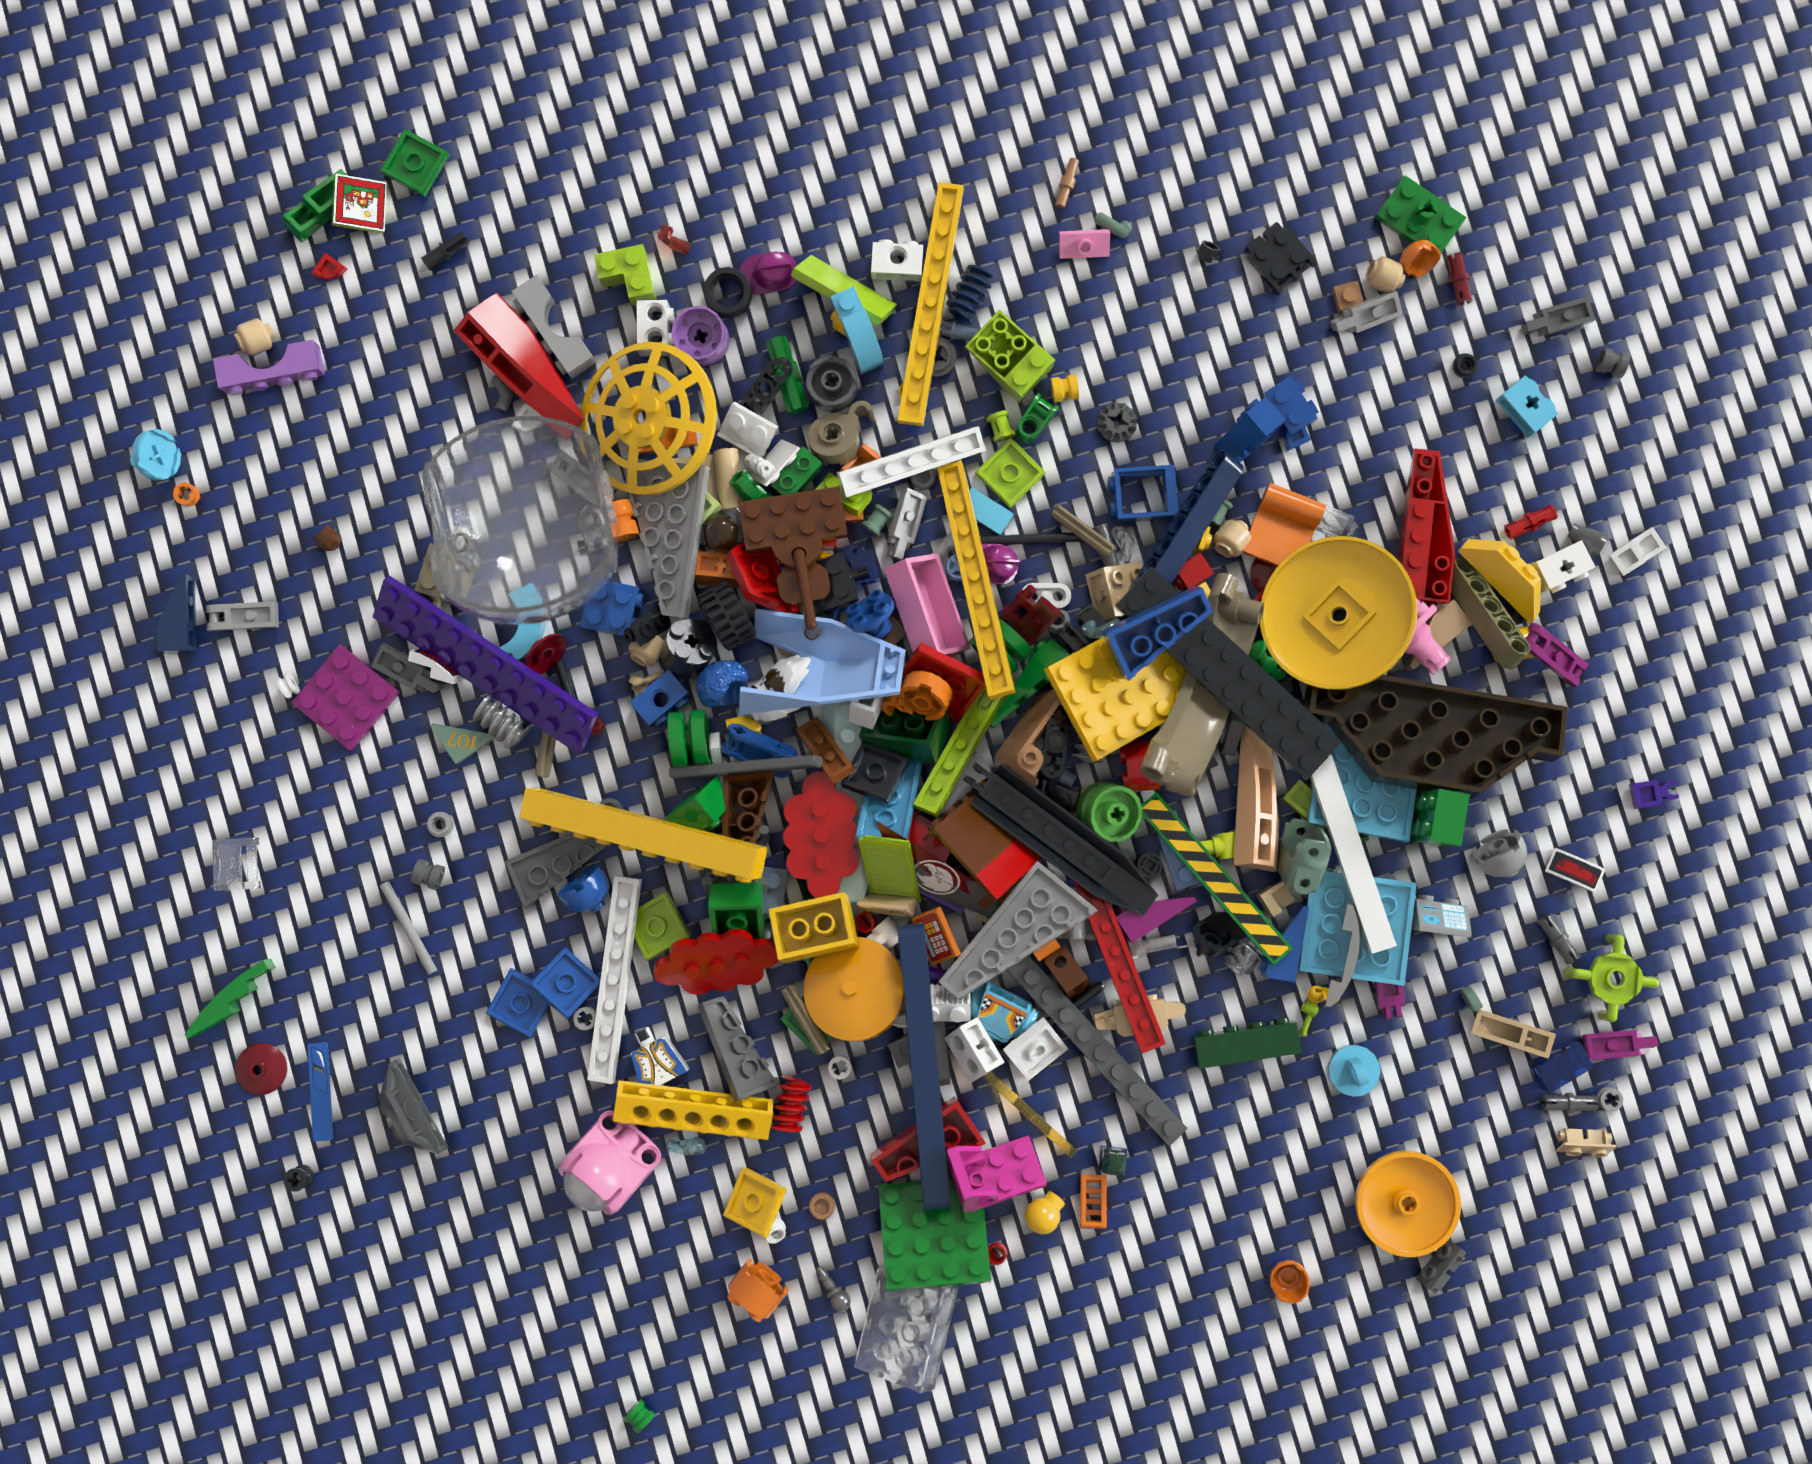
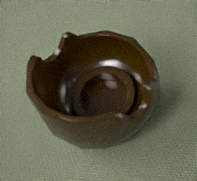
(720, 533)

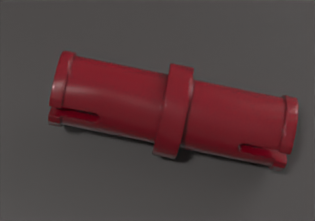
(1459, 279)

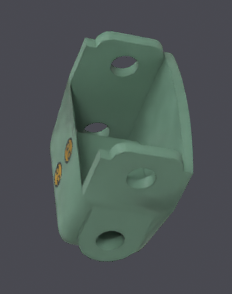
(1303, 857)

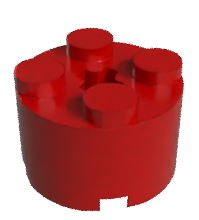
(1133, 755)

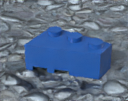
(1252, 429)

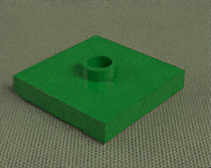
(414, 163)

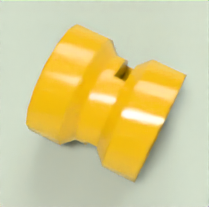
(1064, 388)

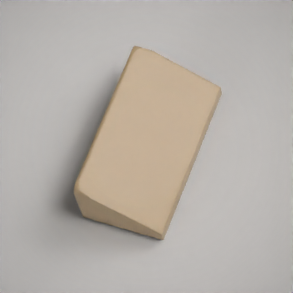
(888, 905)

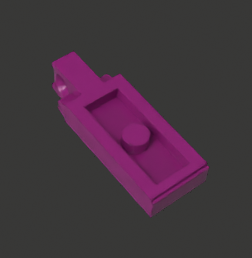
(1617, 1044)

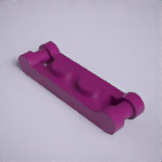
(1555, 655)

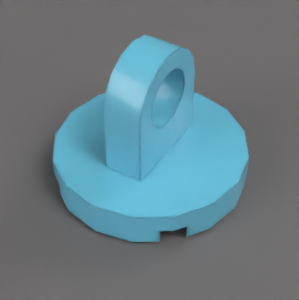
(155, 454)
(1353, 1070)

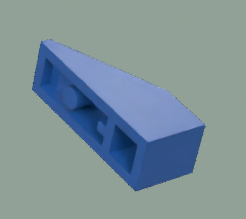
(1293, 932)

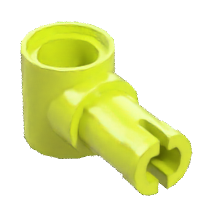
(1221, 845)

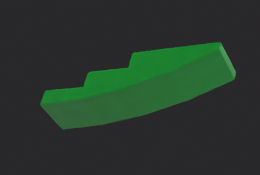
(225, 1002)

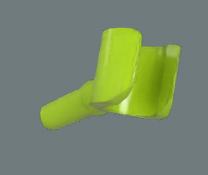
(1311, 1010)

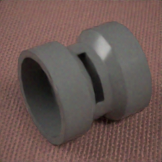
(1612, 362)
(428, 874)

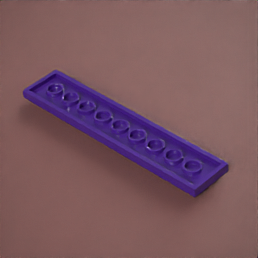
(484, 665)

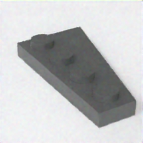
(549, 864)
(739, 1060)

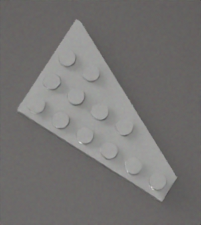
(671, 534)

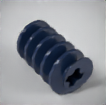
(968, 291)

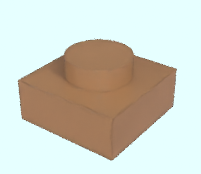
(1347, 295)

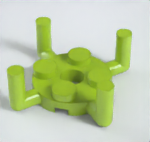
(1599, 978)

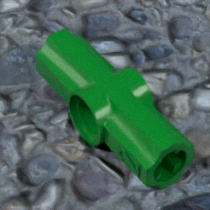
(792, 390)

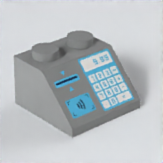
(1441, 917)

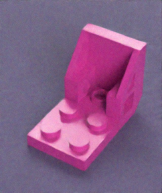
(995, 1173)

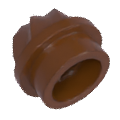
(328, 539)

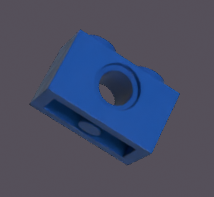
(646, 701)

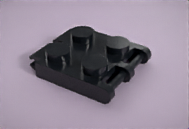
(1279, 256)

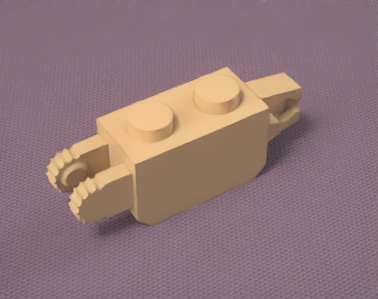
(1116, 1019)

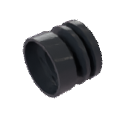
(1075, 638)

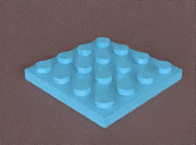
(1375, 807)
(1327, 944)

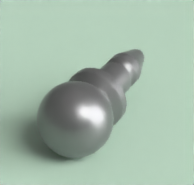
(839, 1299)

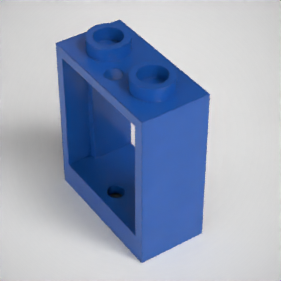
(1169, 492)

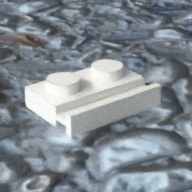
(747, 430)

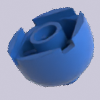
(586, 891)

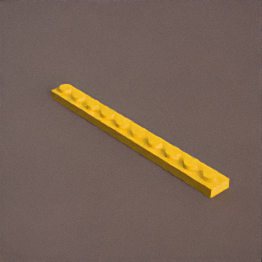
(930, 304)
(976, 580)

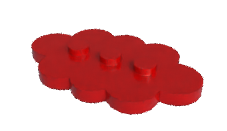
(821, 835)
(716, 961)

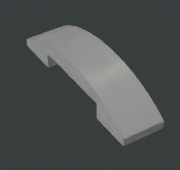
(1338, 987)

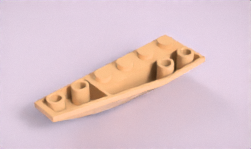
(1256, 806)

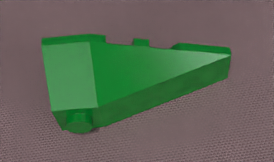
(1031, 678)

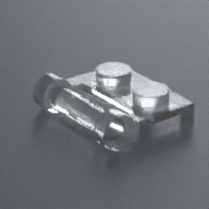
(228, 864)

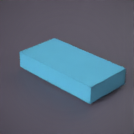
(989, 512)

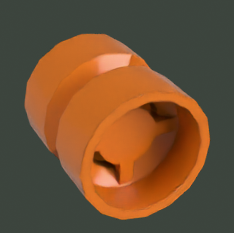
(625, 526)

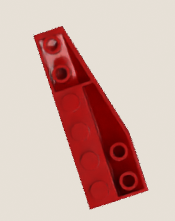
(517, 358)
(1426, 531)

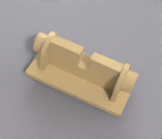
(1596, 1143)

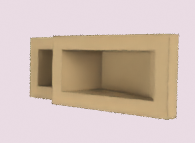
(1513, 1033)

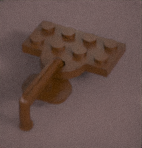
(796, 526)

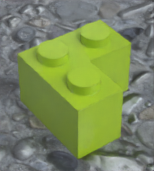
(627, 266)

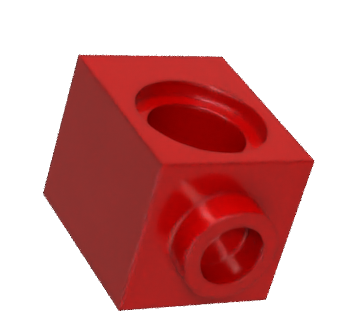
(1193, 573)

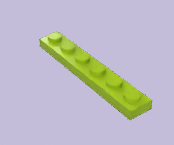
(957, 754)

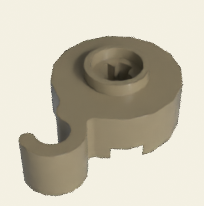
(843, 430)

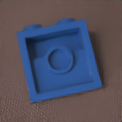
(612, 609)

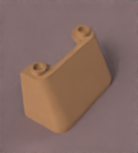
(1019, 748)

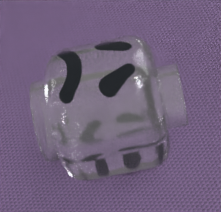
(1242, 957)

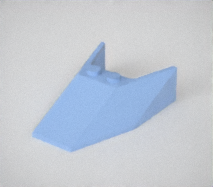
(841, 665)

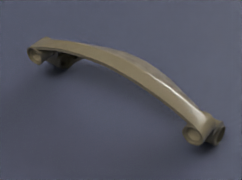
(1194, 726)

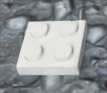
(1035, 1048)

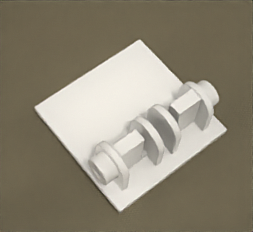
(767, 470)

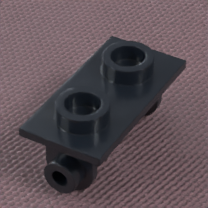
(646, 627)

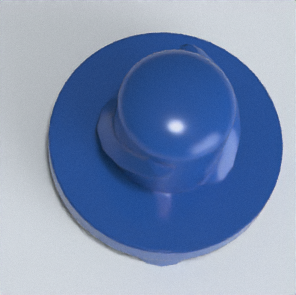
(871, 614)

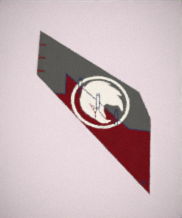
(943, 880)

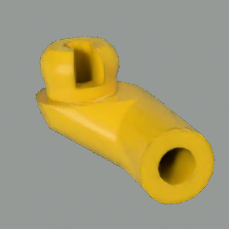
(745, 721)
(1318, 994)

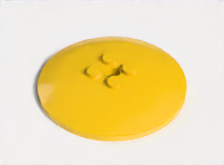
(1329, 577)

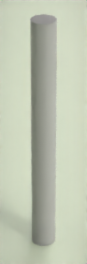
(408, 928)

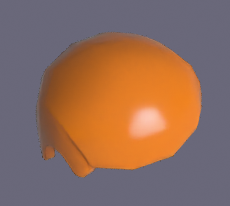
(1420, 258)
(1289, 1281)

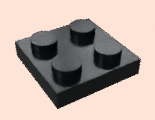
(876, 772)

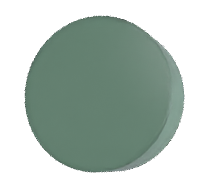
(1471, 998)

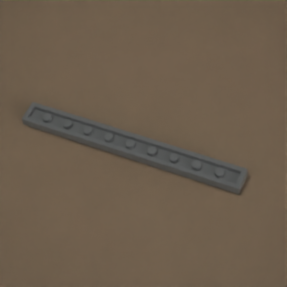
(1097, 1050)

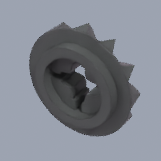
(948, 355)
(1106, 426)

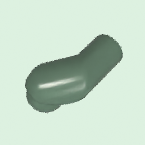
(1118, 229)

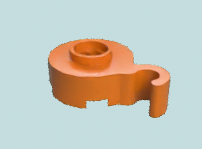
(922, 694)

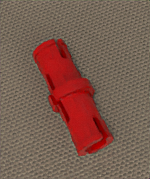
(1530, 522)

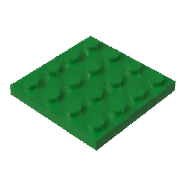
(930, 1245)

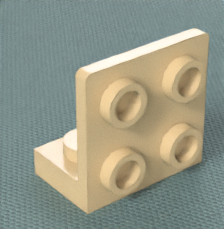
(1109, 586)

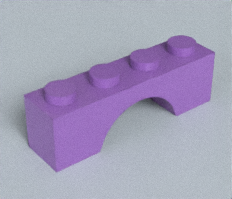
(300, 362)

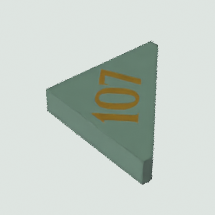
(461, 742)

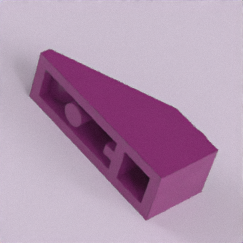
(1136, 925)

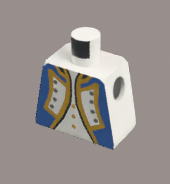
(656, 1059)

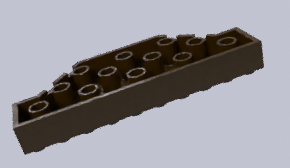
(1438, 733)

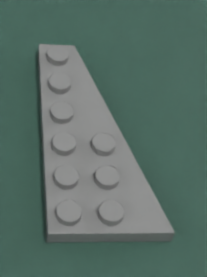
(1026, 921)

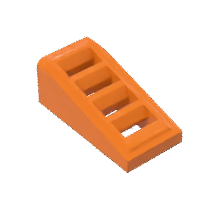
(1093, 1224)

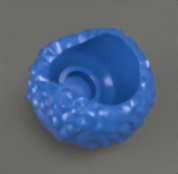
(721, 683)

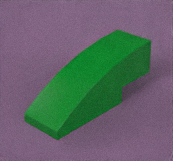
(313, 210)

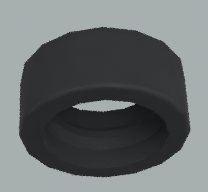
(714, 278)

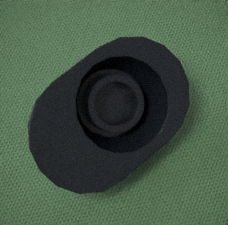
(1216, 935)

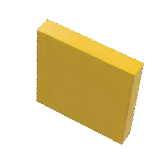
(755, 1202)

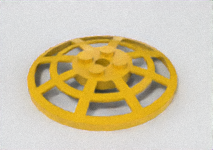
(657, 419)

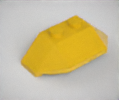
(1506, 573)

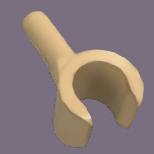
(641, 684)

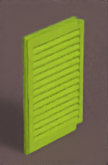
(889, 866)

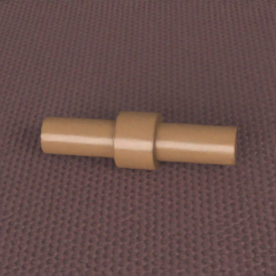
(1067, 183)

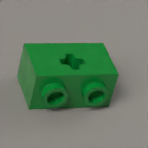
(798, 474)

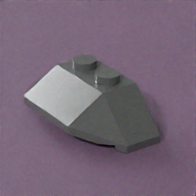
(408, 1111)

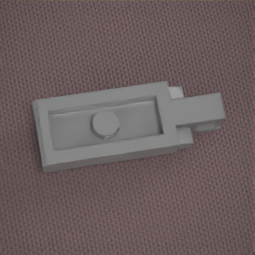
(1369, 313)
(905, 522)

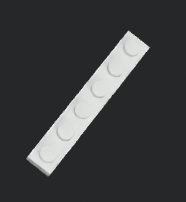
(911, 461)

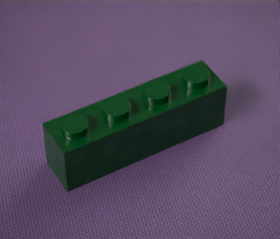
(1246, 1043)

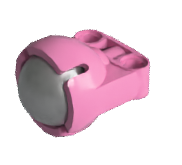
(607, 1166)

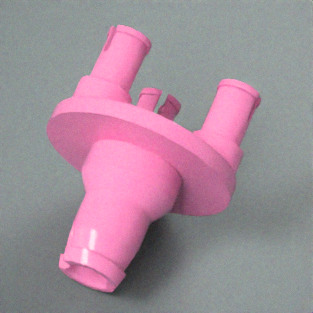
(1422, 645)

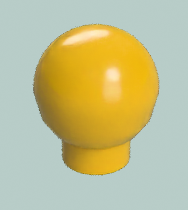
(1044, 1213)

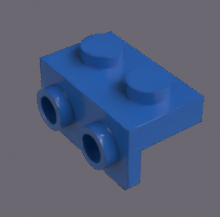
(1292, 404)

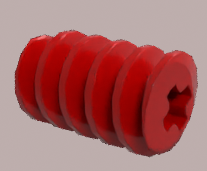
(791, 1105)

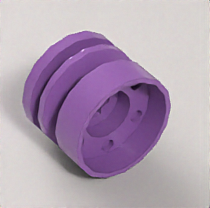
(687, 332)

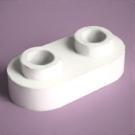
(1049, 589)

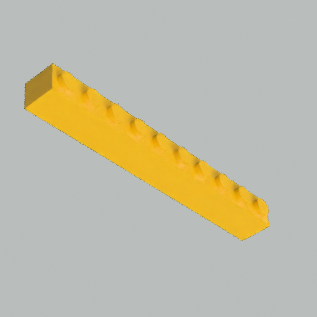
(643, 833)

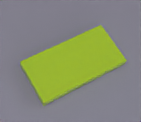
(831, 281)

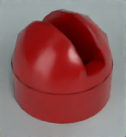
(863, 925)
(994, 1257)

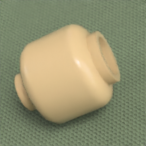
(1385, 274)
(254, 337)
(1232, 538)
(648, 653)

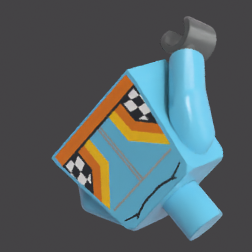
(1002, 1012)

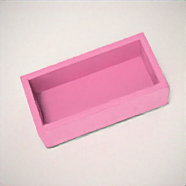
(927, 604)

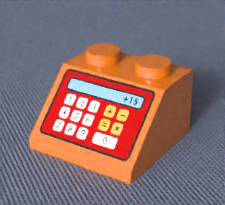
(939, 938)

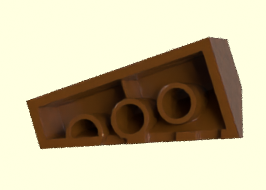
(744, 806)

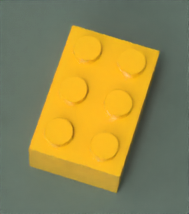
(813, 927)

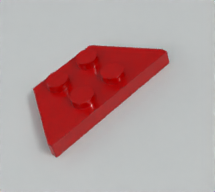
(758, 578)

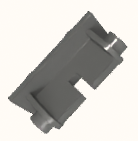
(1434, 1273)

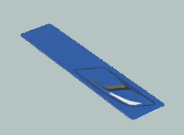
(320, 1091)

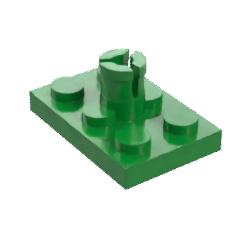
(1420, 215)

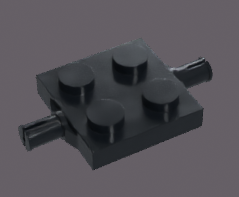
(842, 583)

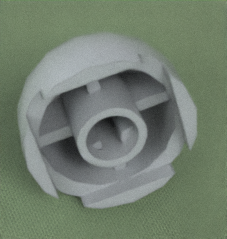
(1501, 853)

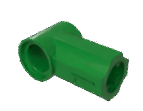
(748, 486)

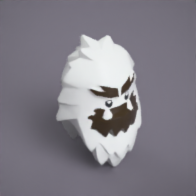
(784, 678)

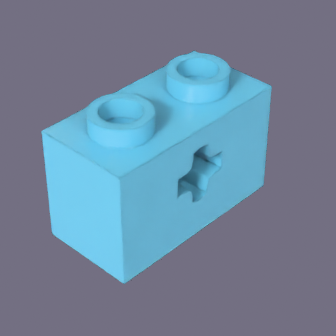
(1514, 404)

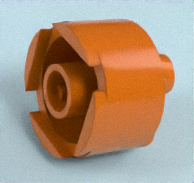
(756, 1290)

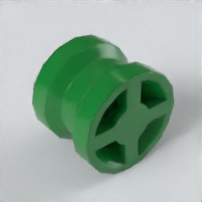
(639, 1416)

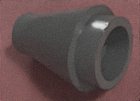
(1592, 539)

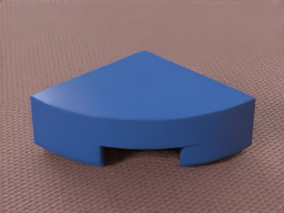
(1297, 439)

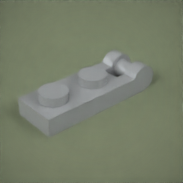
(243, 616)

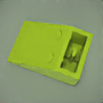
(1010, 356)

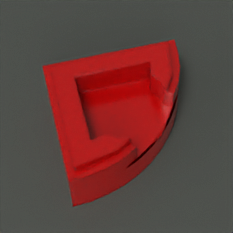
(328, 268)

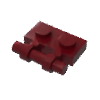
(1036, 620)

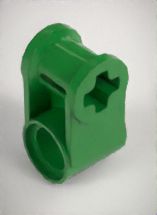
(1038, 416)

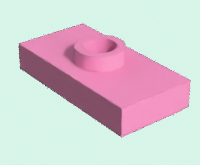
(1084, 243)

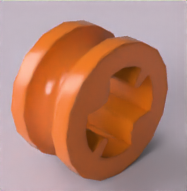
(178, 494)

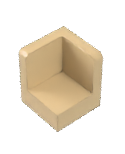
(1275, 898)

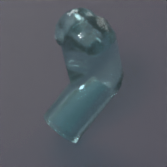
(1093, 632)
(687, 1147)

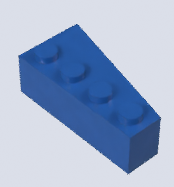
(1148, 633)

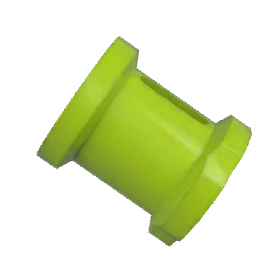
(1001, 426)

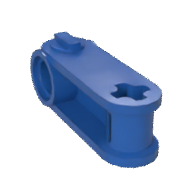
(755, 746)

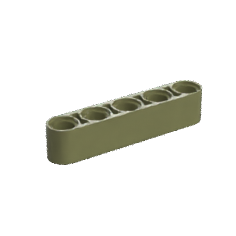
(1488, 615)

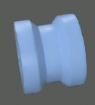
(953, 566)

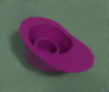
(769, 272)
(1001, 563)

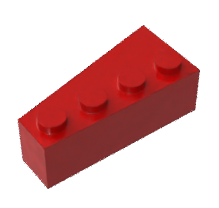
(901, 1153)

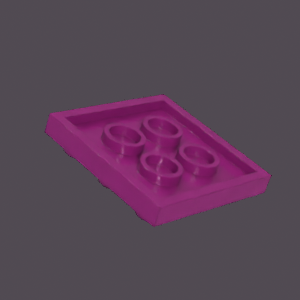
(346, 697)

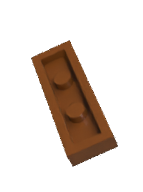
(822, 744)

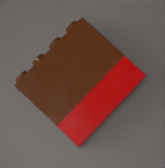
(983, 848)

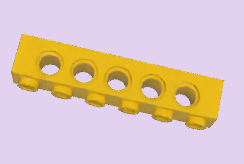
(649, 1104)

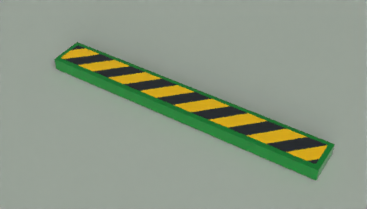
(1215, 879)

